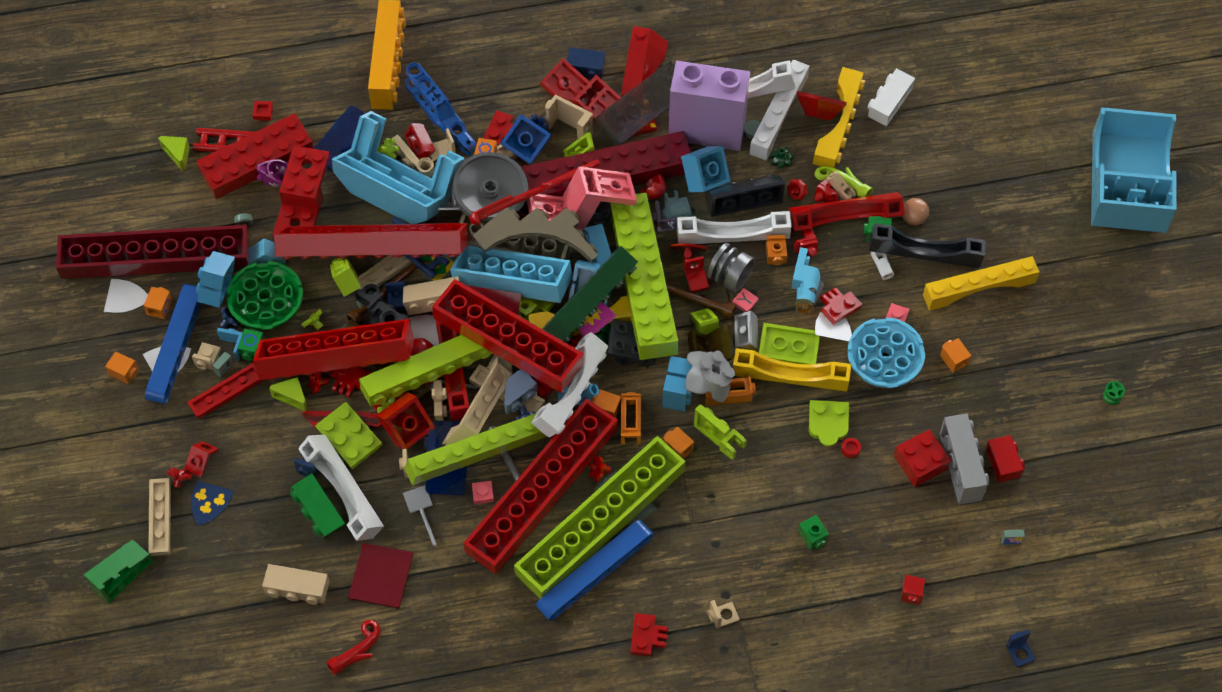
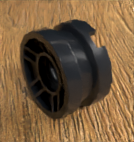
(603, 216)

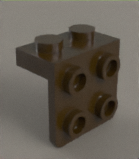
(717, 340)

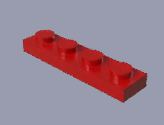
(224, 391)

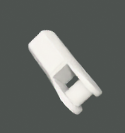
(883, 265)

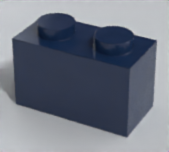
(587, 62)

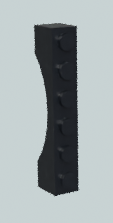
(891, 241)

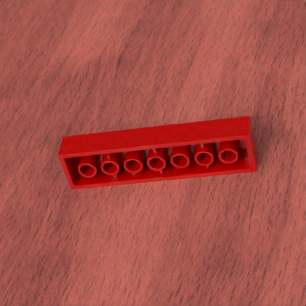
(508, 335)
(334, 349)

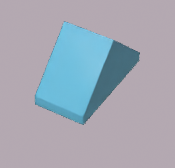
(264, 252)

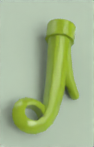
(861, 189)

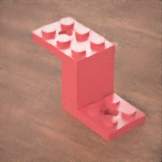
(585, 193)

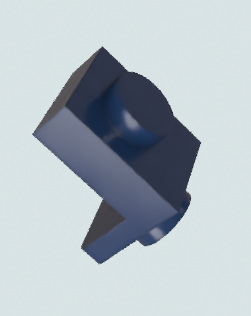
(395, 295)

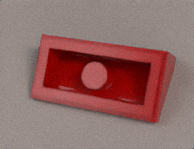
(419, 141)

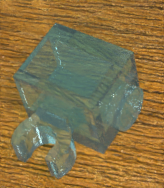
(675, 207)

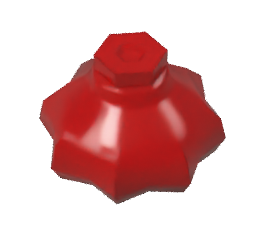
(797, 189)

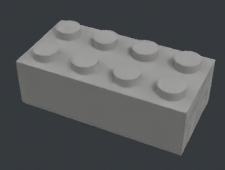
(965, 463)

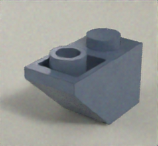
(519, 389)

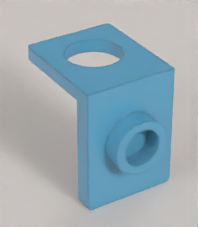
(231, 335)

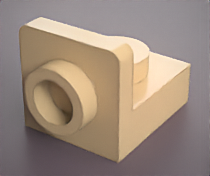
(206, 356)

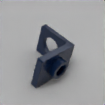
(305, 468)
(1019, 641)

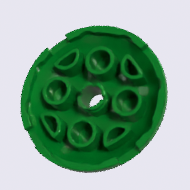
(262, 281)

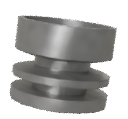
(730, 267)

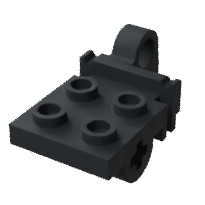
(374, 303)
(623, 345)

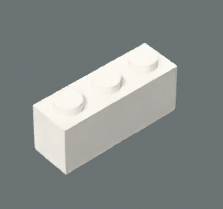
(890, 97)

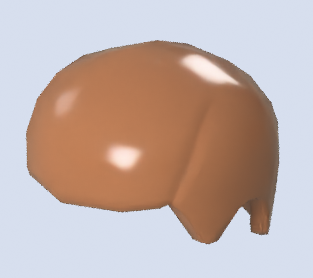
(915, 211)

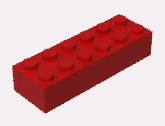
(237, 163)

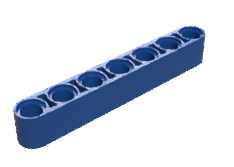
(173, 346)
(594, 570)

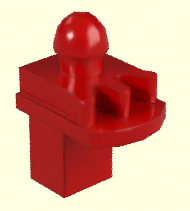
(825, 192)
(809, 242)

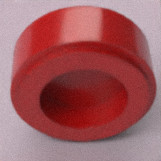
(851, 448)

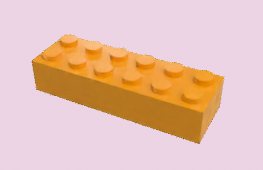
(386, 54)

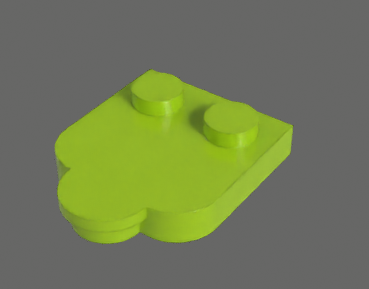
(828, 421)

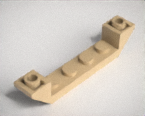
(483, 402)

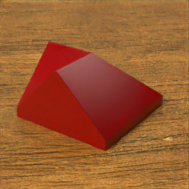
(820, 106)

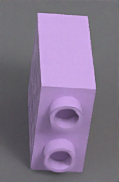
(709, 104)

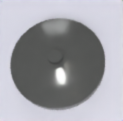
(486, 180)

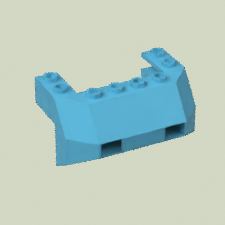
(389, 182)

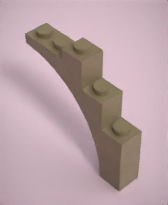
(535, 224)

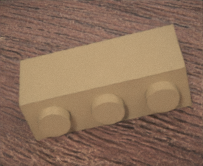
(422, 296)
(295, 584)

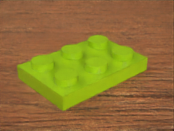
(789, 344)
(349, 435)

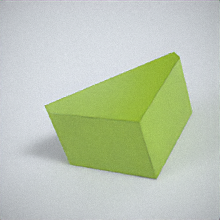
(582, 145)
(177, 149)
(705, 321)
(290, 393)

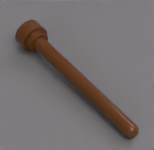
(726, 309)
(357, 314)

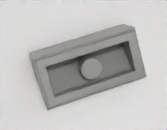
(746, 331)

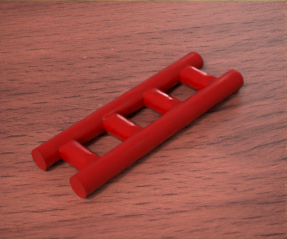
(222, 134)

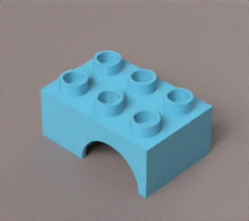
(1133, 170)

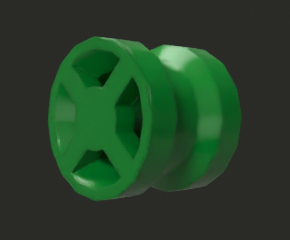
(1117, 389)

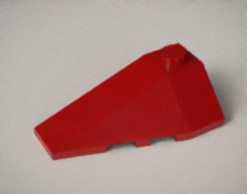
(644, 56)

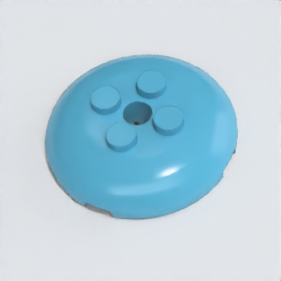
(888, 337)

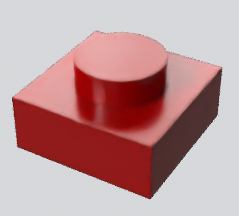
(262, 110)

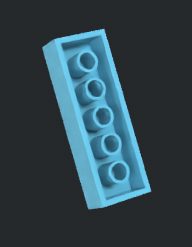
(515, 272)

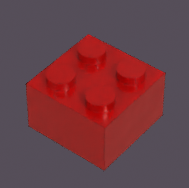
(405, 421)
(922, 458)

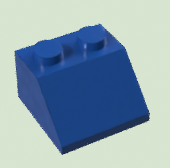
(526, 139)

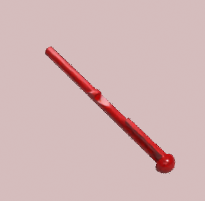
(509, 201)

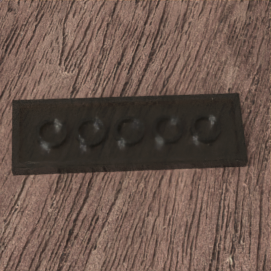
(638, 106)

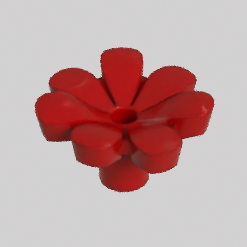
(316, 382)
(598, 469)
(179, 476)

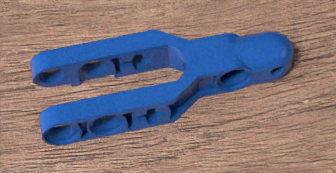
(443, 114)

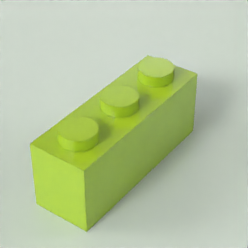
(344, 275)

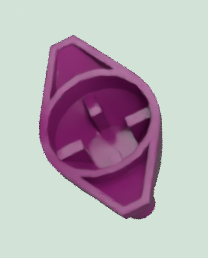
(272, 172)

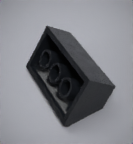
(745, 195)

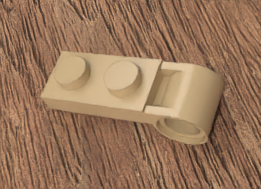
(410, 160)

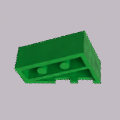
(316, 506)
(118, 571)

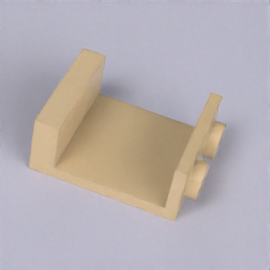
(570, 114)

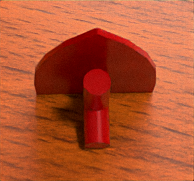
(687, 250)

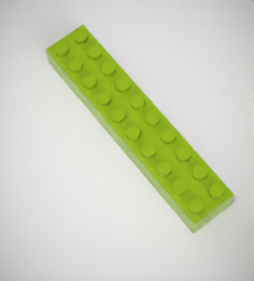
(646, 285)
(600, 517)

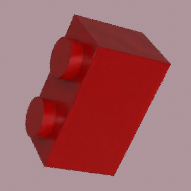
(1005, 458)

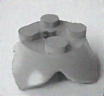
(709, 374)

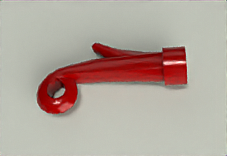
(356, 654)

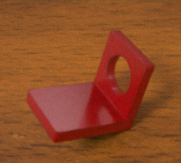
(696, 275)
(199, 457)
(913, 589)

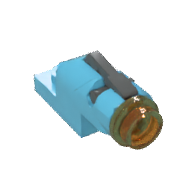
(807, 282)

